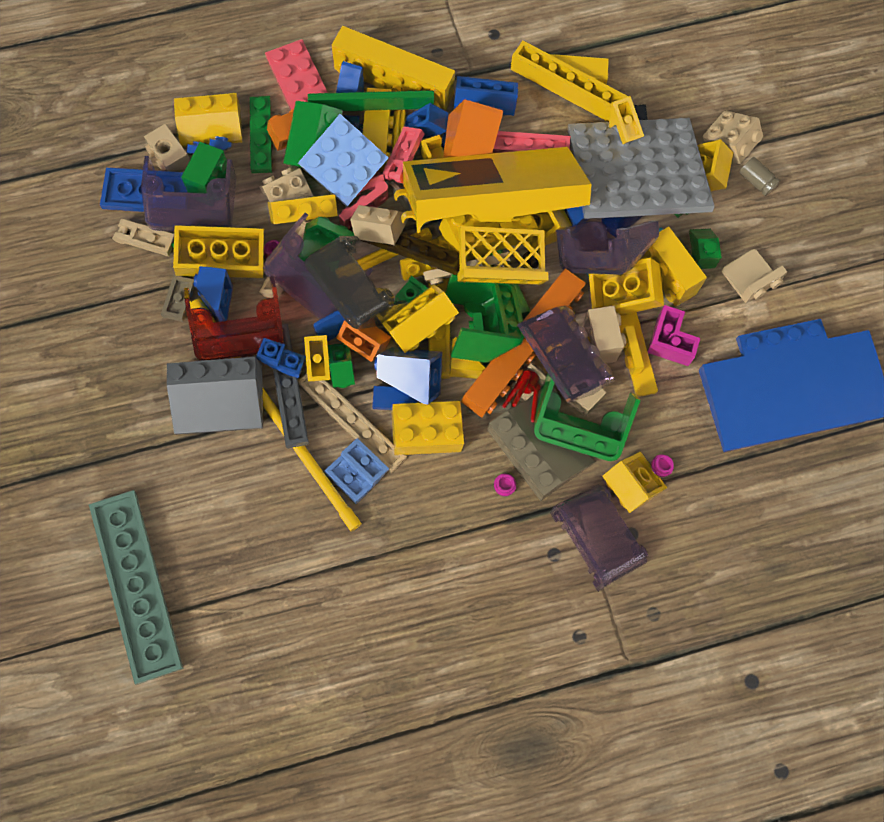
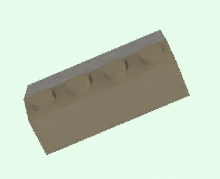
(539, 463)

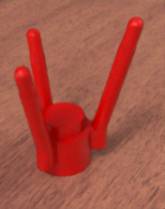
(527, 385)

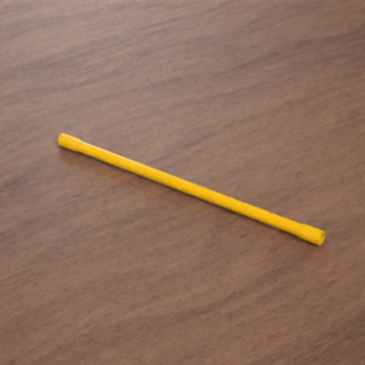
(343, 509)

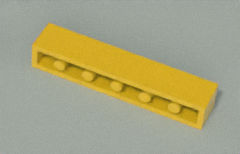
(564, 80)

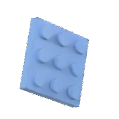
(343, 160)

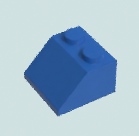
(215, 290)

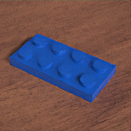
(124, 191)

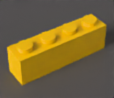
(377, 127)

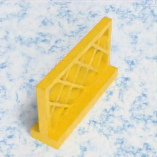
(504, 274)

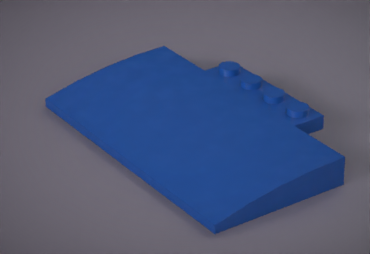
(793, 385)

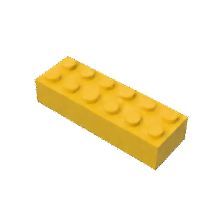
(392, 67)

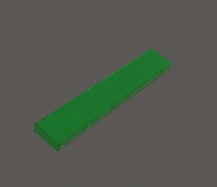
(374, 100)

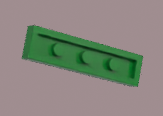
(259, 137)

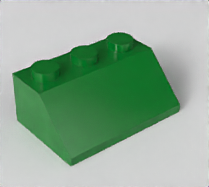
(306, 127)

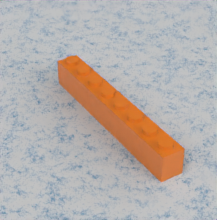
(500, 371)

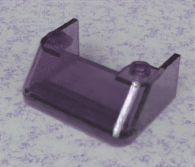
(168, 209)
(294, 276)

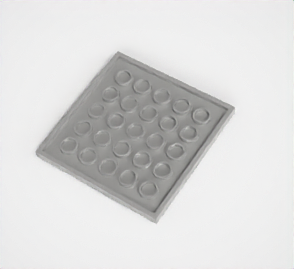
(645, 175)

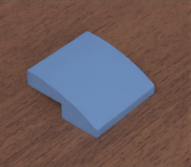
(356, 470)

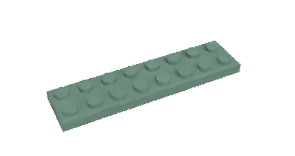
(135, 587)

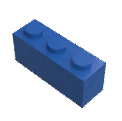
(488, 92)

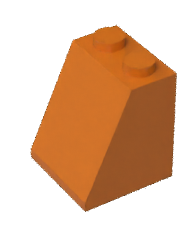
(471, 129)

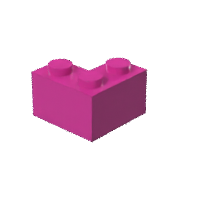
(669, 341)

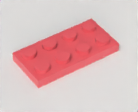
(295, 72)

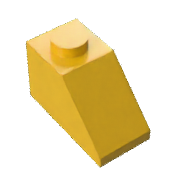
(317, 358)

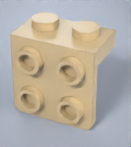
(737, 131)
(287, 186)
(752, 275)

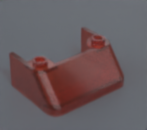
(235, 336)

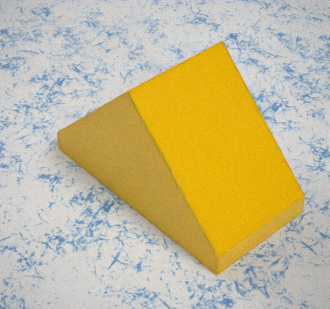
(464, 368)

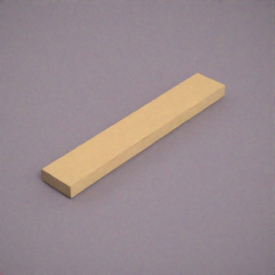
(352, 421)

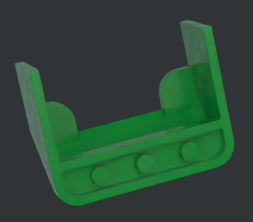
(499, 316)
(593, 439)

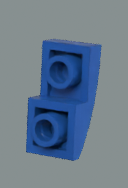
(219, 142)
(279, 358)

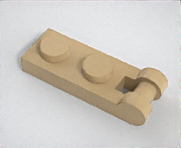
(144, 237)

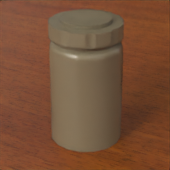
(759, 176)

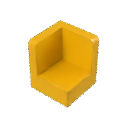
(432, 148)

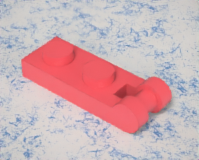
(403, 151)
(373, 199)

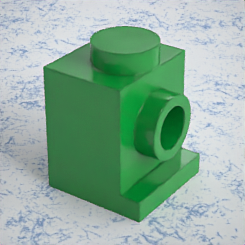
(413, 287)

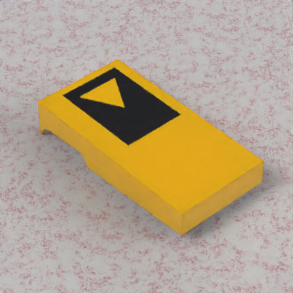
(494, 185)

